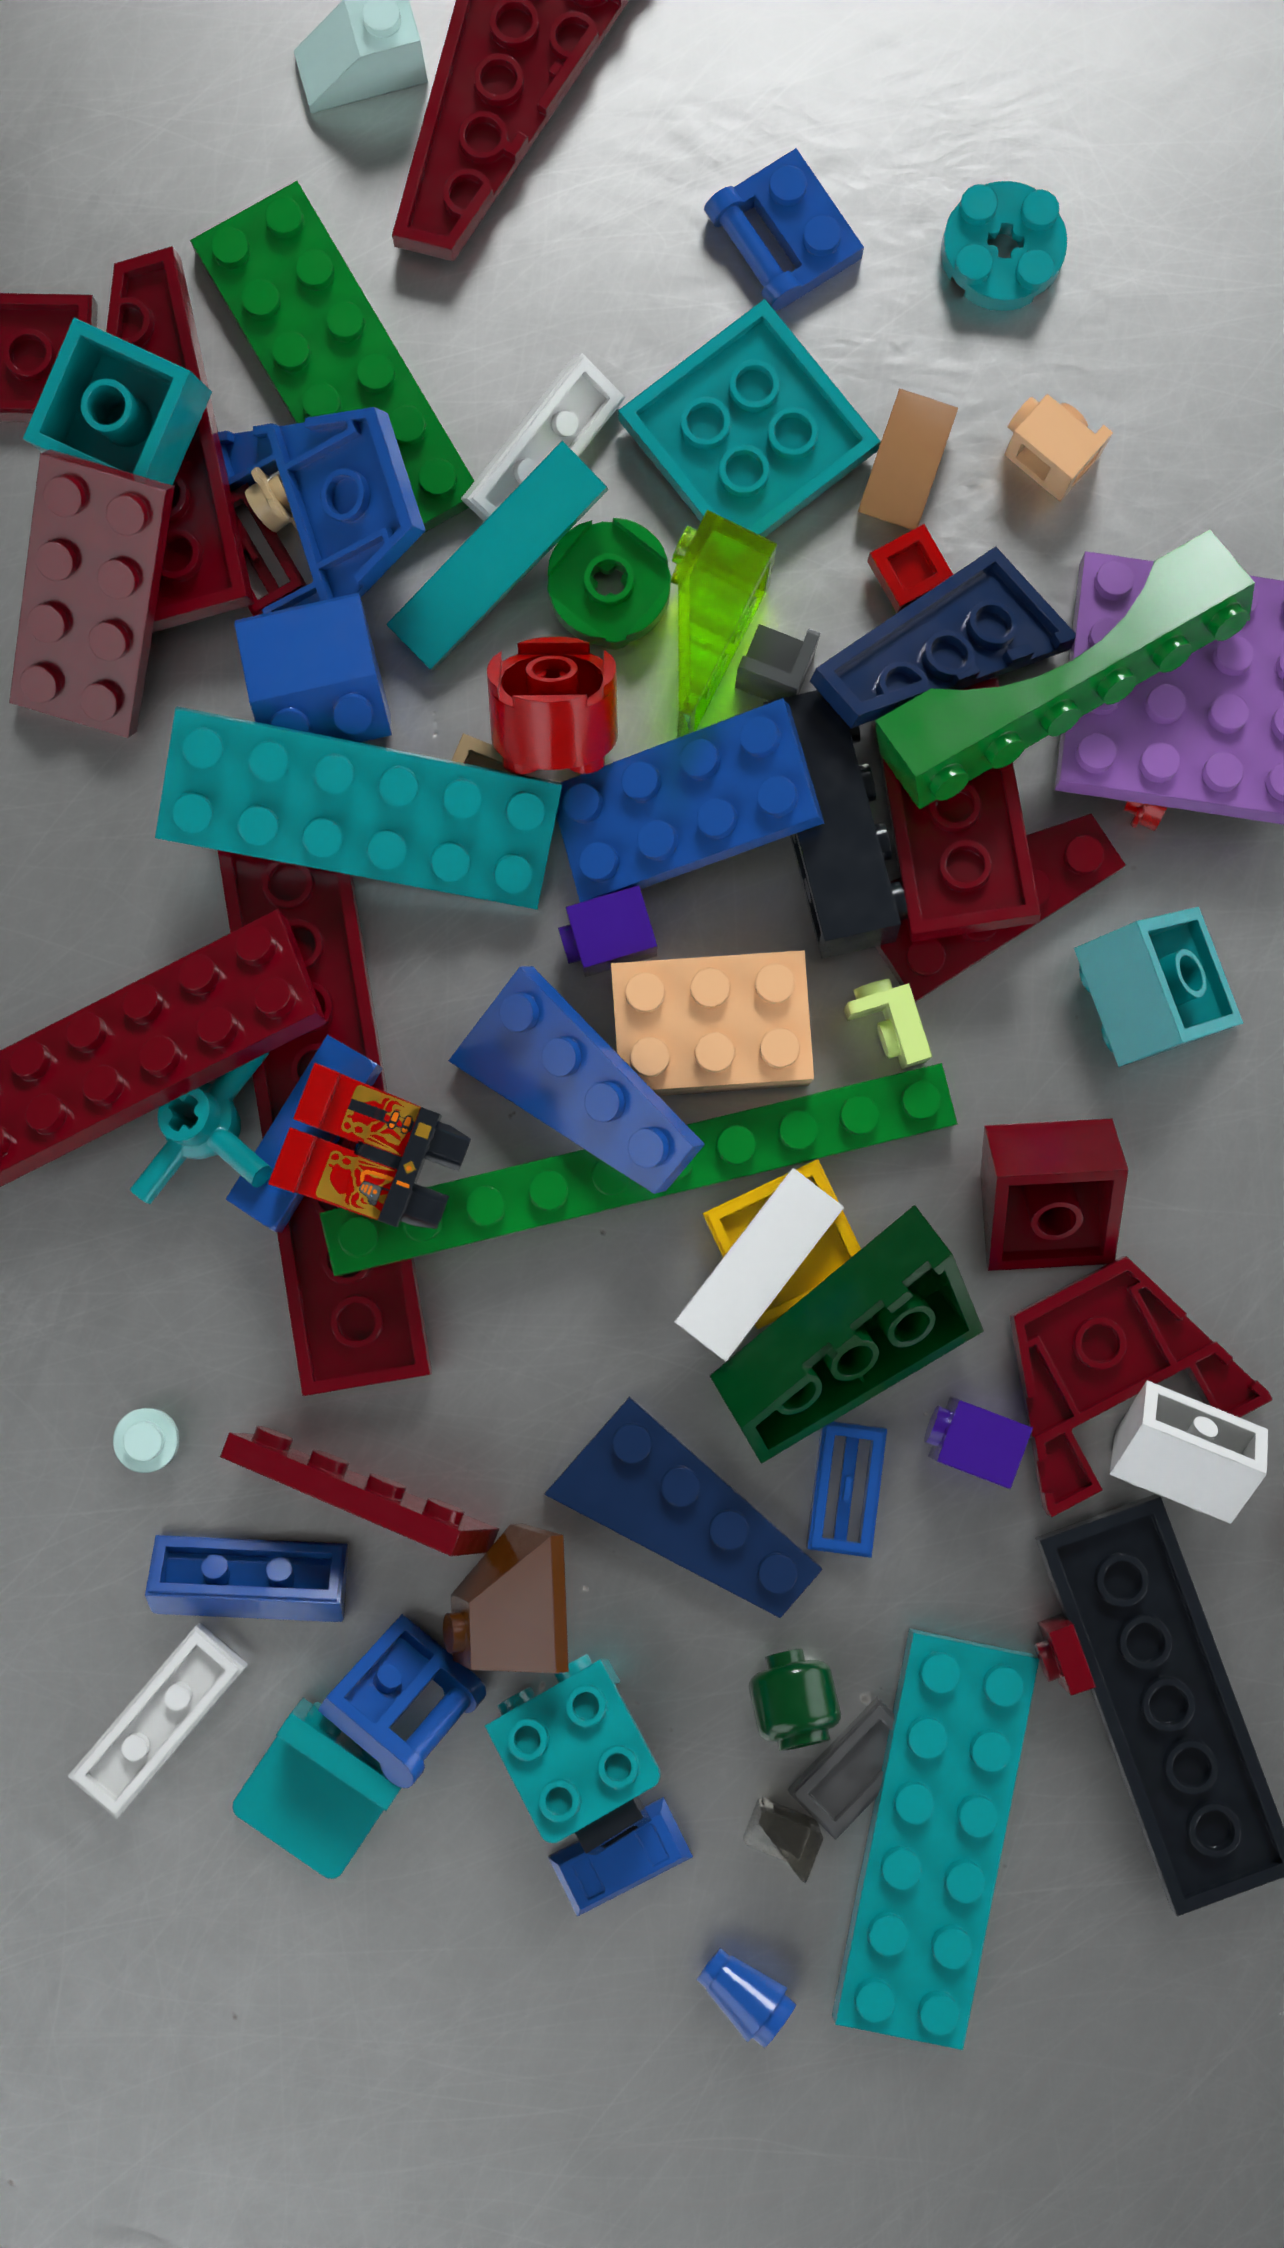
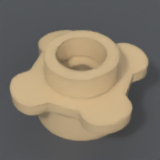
(269, 500)

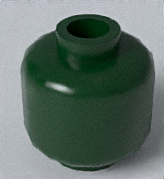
(794, 1700)

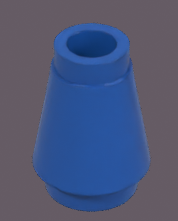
(747, 1997)

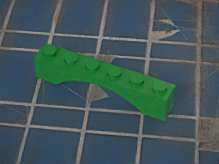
(958, 734)

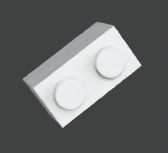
(1189, 1452)

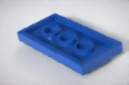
(688, 803)

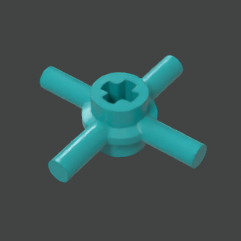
(201, 1127)

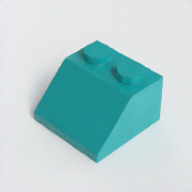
(1157, 985)

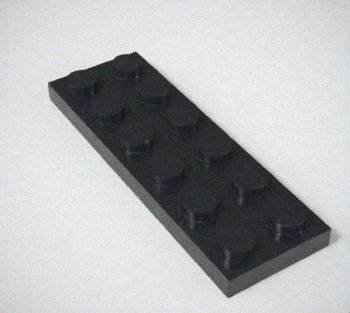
(1167, 1704)

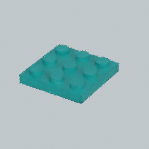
(749, 425)

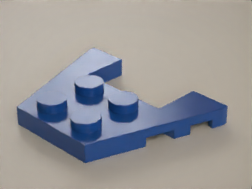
(343, 492)

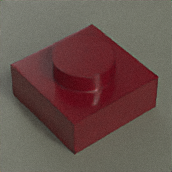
(1063, 1656)

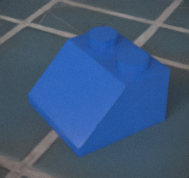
(315, 670)

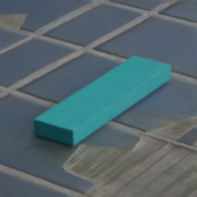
(497, 556)

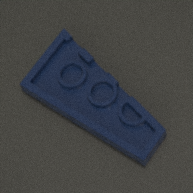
(949, 638)
(674, 1504)

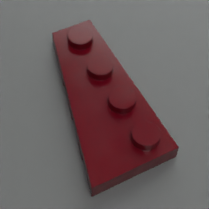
(1065, 866)

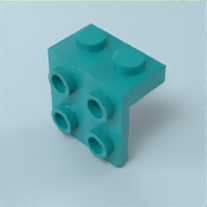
(573, 1749)
(315, 1792)

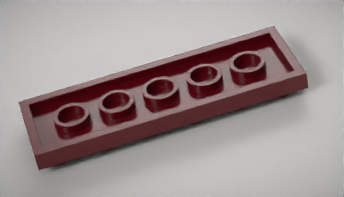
(152, 1043)

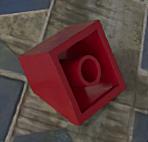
(1052, 1193)

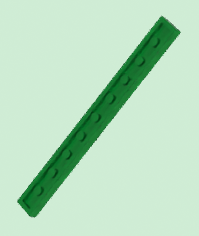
(584, 1185)

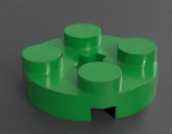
(606, 547)

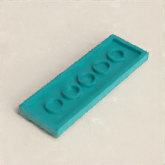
(356, 808)
(935, 1839)

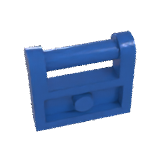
(799, 219)
(387, 1684)

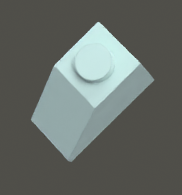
(361, 53)

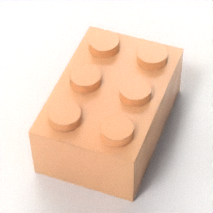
(715, 1022)

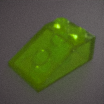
(719, 588)

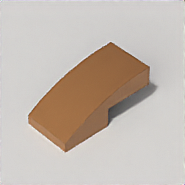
(907, 459)

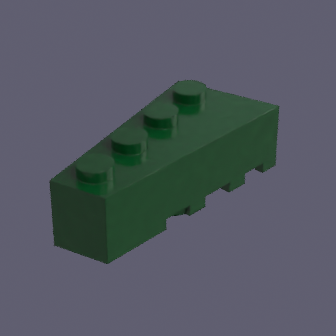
(850, 1337)

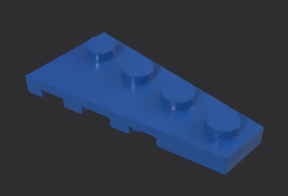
(571, 1079)

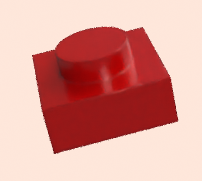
(909, 567)

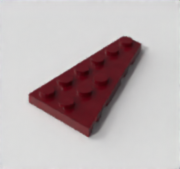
(489, 101)
(203, 550)

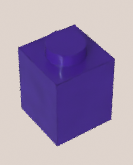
(608, 931)
(977, 1441)

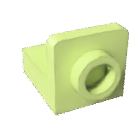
(902, 1029)

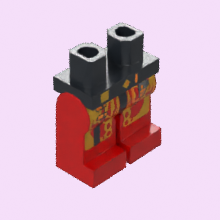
(388, 1155)

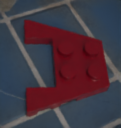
(1097, 1349)

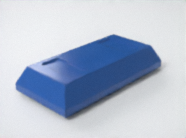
(624, 1865)

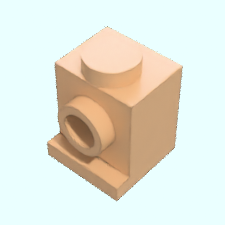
(1054, 444)

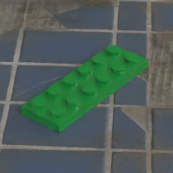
(325, 338)

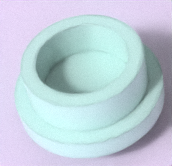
(146, 1440)

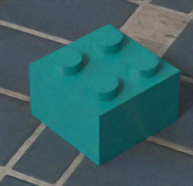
(117, 405)

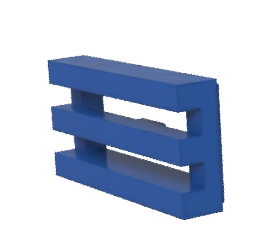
(839, 1542)

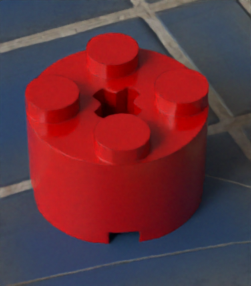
(553, 706)

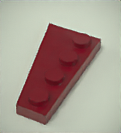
(370, 1498)

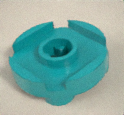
(1011, 210)

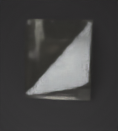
(784, 1835)

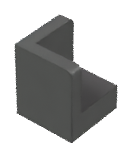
(776, 663)

